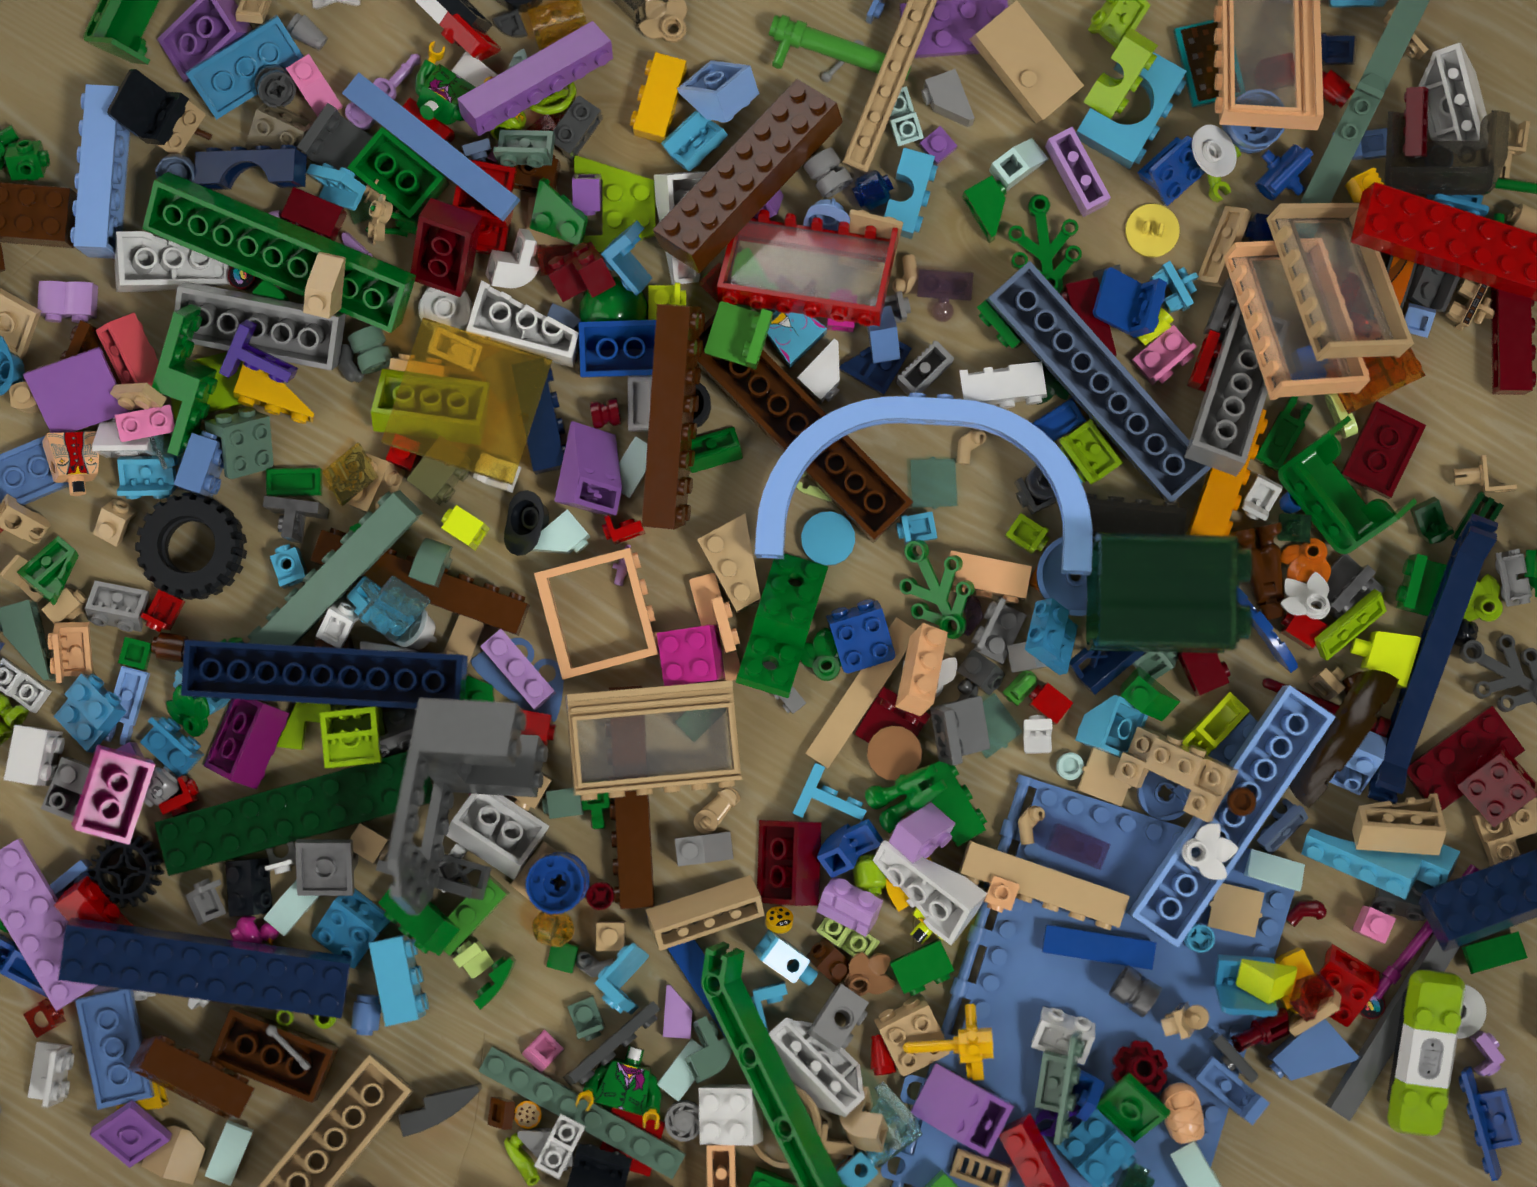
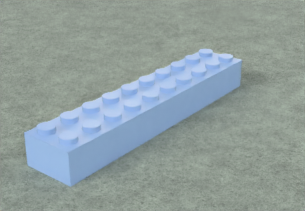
(1266, 767)

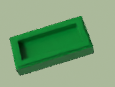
(294, 482)

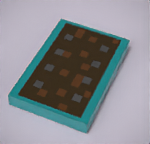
(1197, 56)

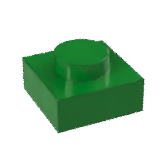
(135, 653)

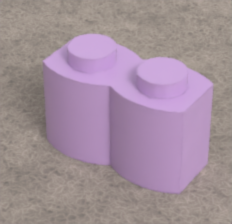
(67, 300)

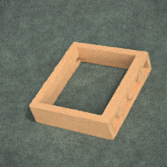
(554, 624)

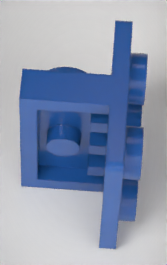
(1172, 170)

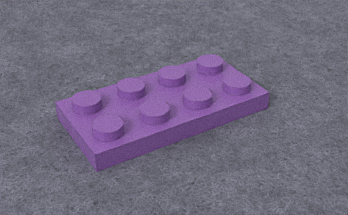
(954, 24)

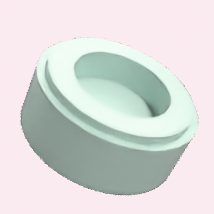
(1069, 766)

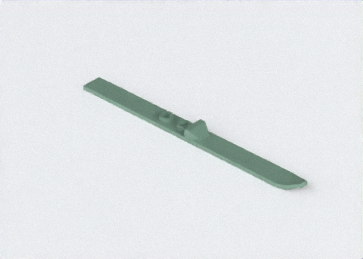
(1364, 101)

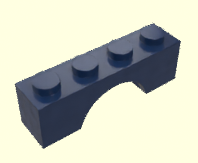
(220, 168)

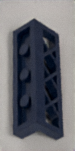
(1102, 667)

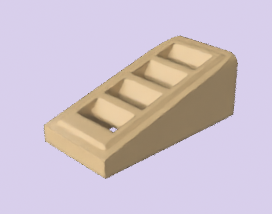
(984, 1161)

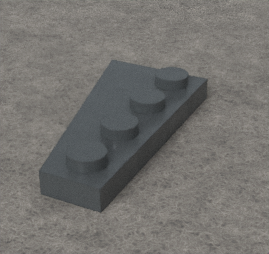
(605, 1051)

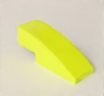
(1216, 723)

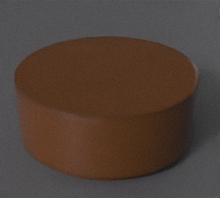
(1241, 801)

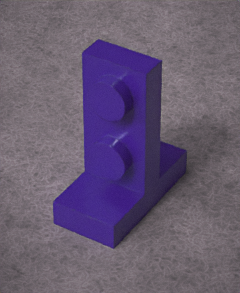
(253, 357)

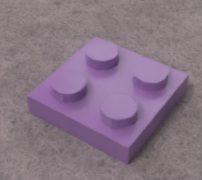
(130, 1134)

